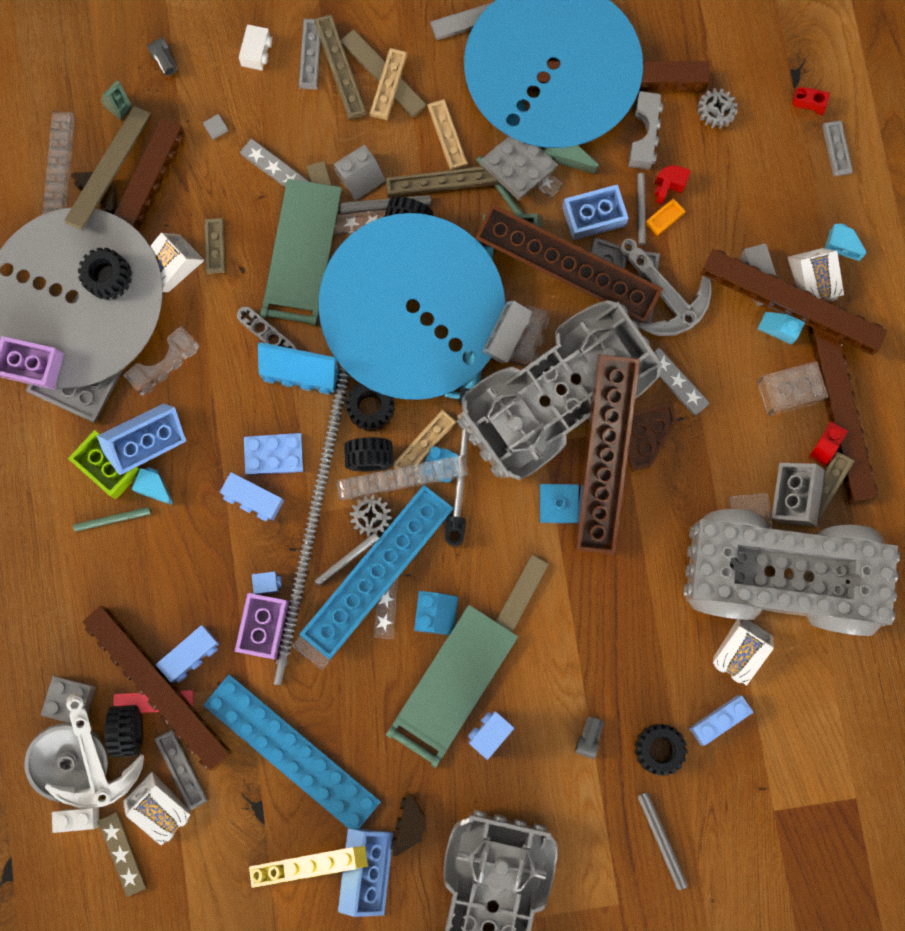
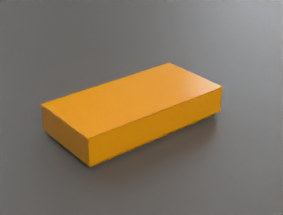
(665, 217)

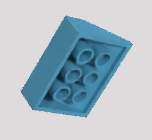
(297, 368)

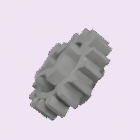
(720, 102)
(362, 516)

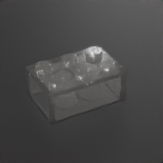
(792, 388)

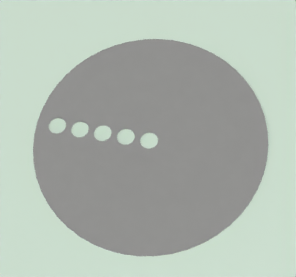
(93, 333)

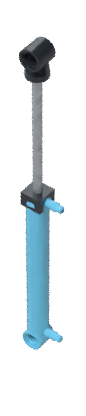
(456, 523)

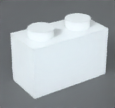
(255, 47)
(75, 819)

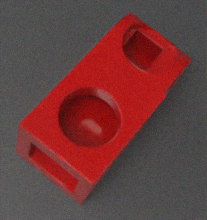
(811, 99)

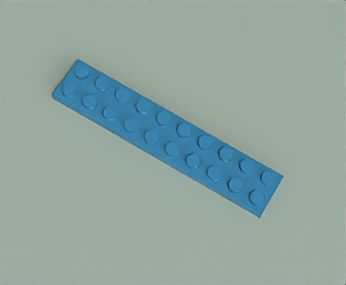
(376, 572)
(292, 753)

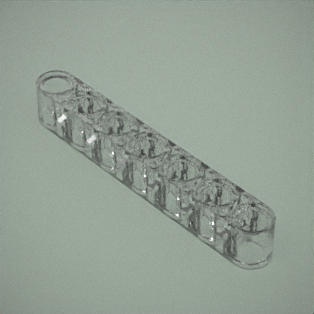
(59, 161)
(402, 478)

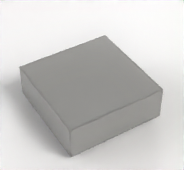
(215, 126)

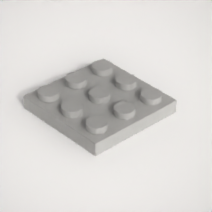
(518, 166)

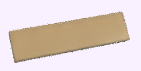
(388, 84)
(447, 135)
(426, 440)

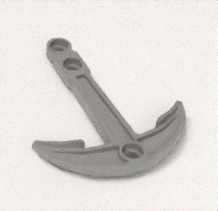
(669, 295)

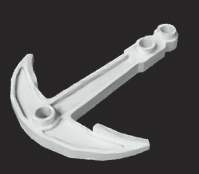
(98, 783)

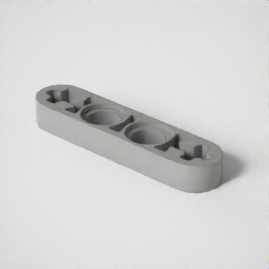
(268, 331)

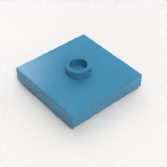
(559, 503)

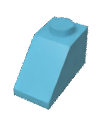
(845, 242)
(781, 326)
(152, 485)

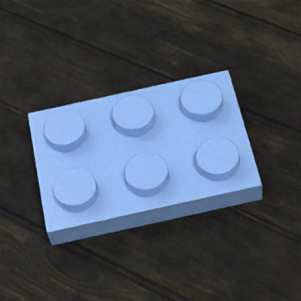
(273, 454)

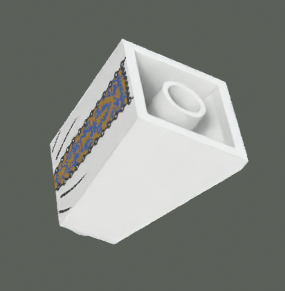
(175, 259)
(818, 273)
(743, 651)
(156, 809)

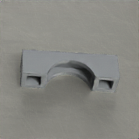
(647, 110)

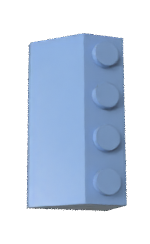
(142, 438)
(365, 889)

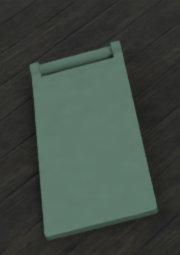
(301, 249)
(453, 683)

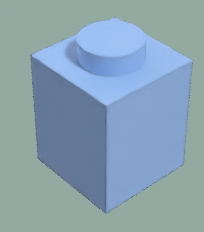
(266, 583)

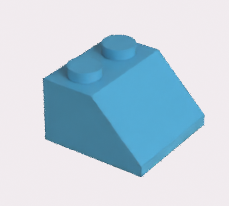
(435, 613)

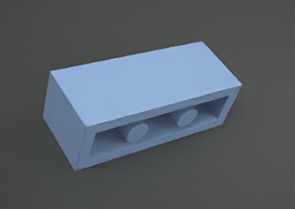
(251, 497)
(188, 654)
(721, 720)

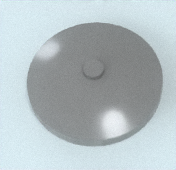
(58, 759)

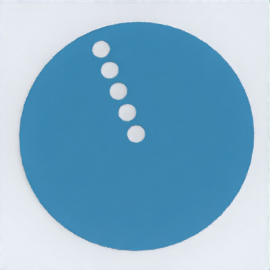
(587, 92)
(367, 298)

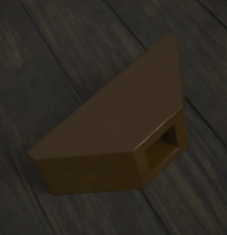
(109, 200)
(409, 826)

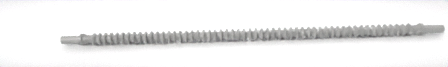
(315, 508)

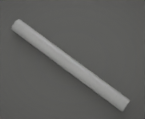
(641, 210)
(346, 559)

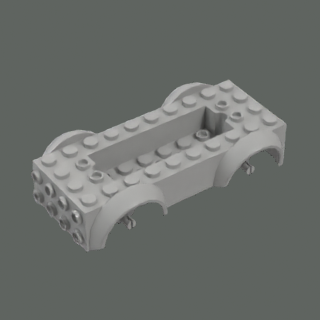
(505, 407)
(850, 567)
(501, 863)

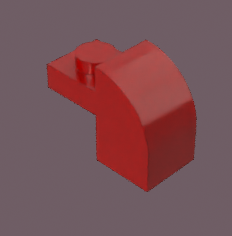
(671, 178)
(827, 444)

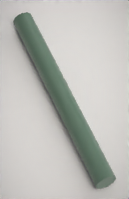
(504, 193)
(112, 519)

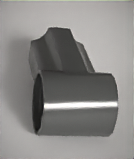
(161, 53)
(588, 743)

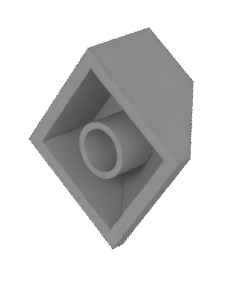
(359, 173)

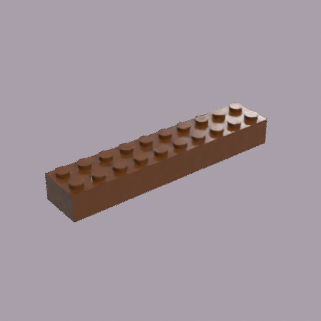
(567, 262)
(606, 453)

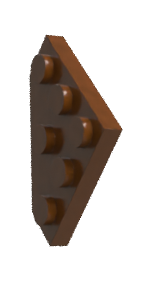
(648, 434)

